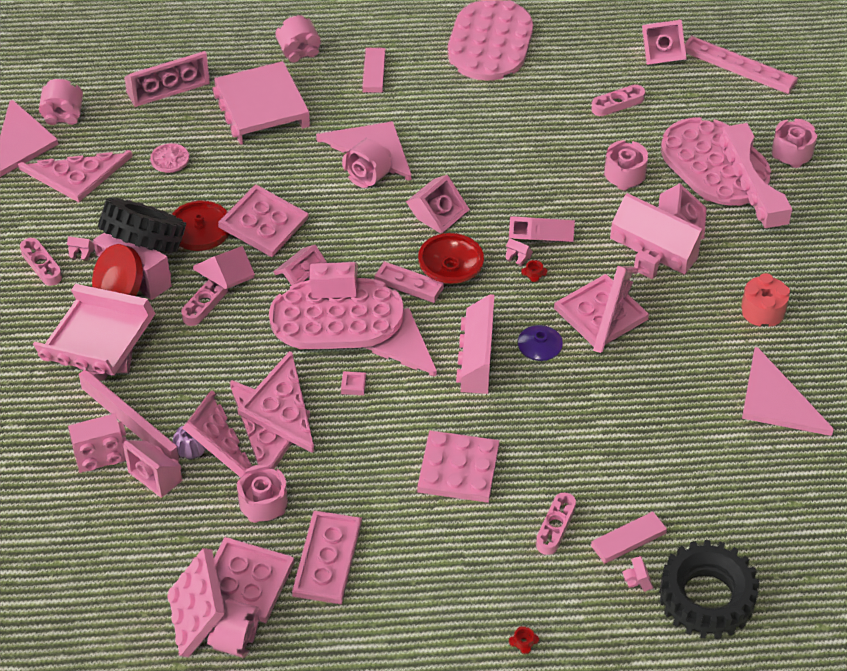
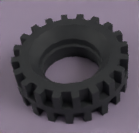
(141, 225)
(716, 563)

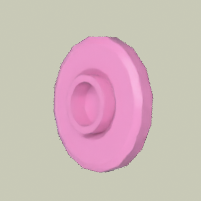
(169, 158)

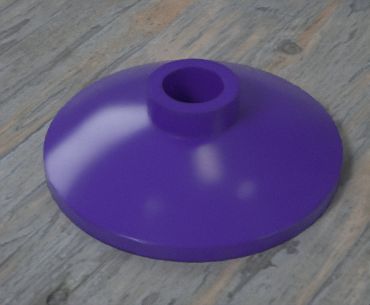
(540, 343)

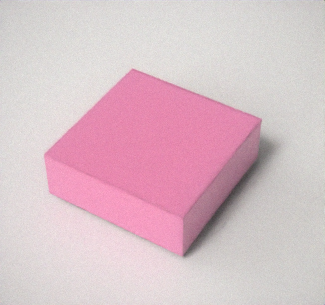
(353, 383)

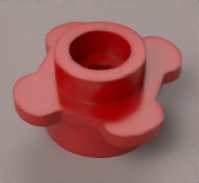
(534, 270)
(523, 633)

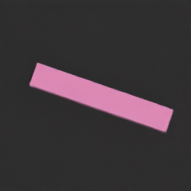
(740, 65)
(126, 414)

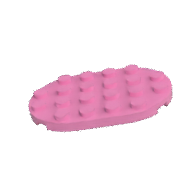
(490, 39)
(696, 156)
(336, 321)

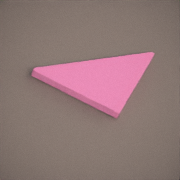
(382, 133)
(22, 138)
(77, 174)
(619, 290)
(406, 346)
(776, 400)
(280, 405)
(211, 430)
(266, 445)

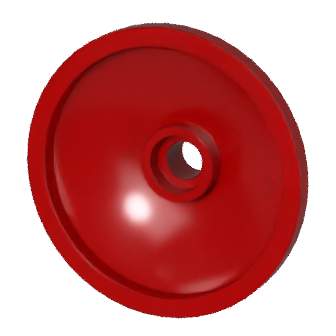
(451, 258)

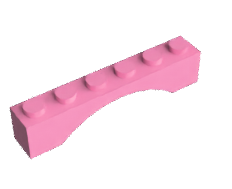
(769, 203)

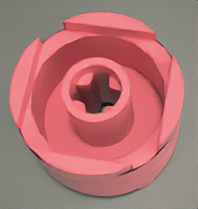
(765, 300)

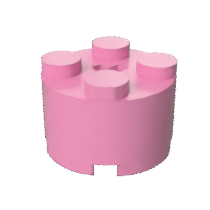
(298, 38)
(60, 102)
(794, 142)
(367, 163)
(626, 164)
(262, 493)
(235, 628)

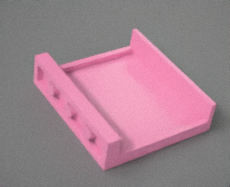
(260, 99)
(97, 330)

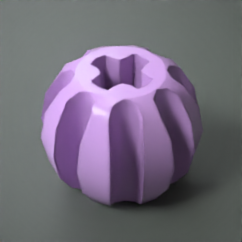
(187, 445)

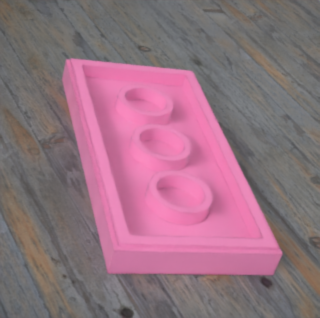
(327, 557)

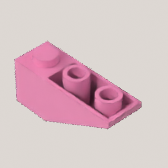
(541, 229)

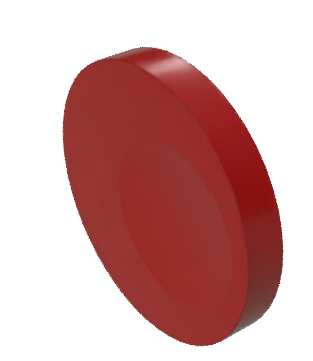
(201, 225)
(118, 270)

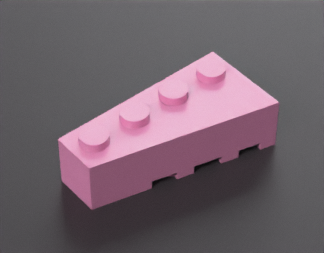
(155, 265)

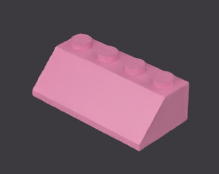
(167, 79)
(653, 229)
(476, 347)

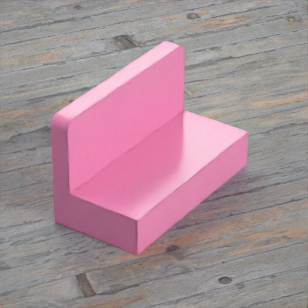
(298, 266)

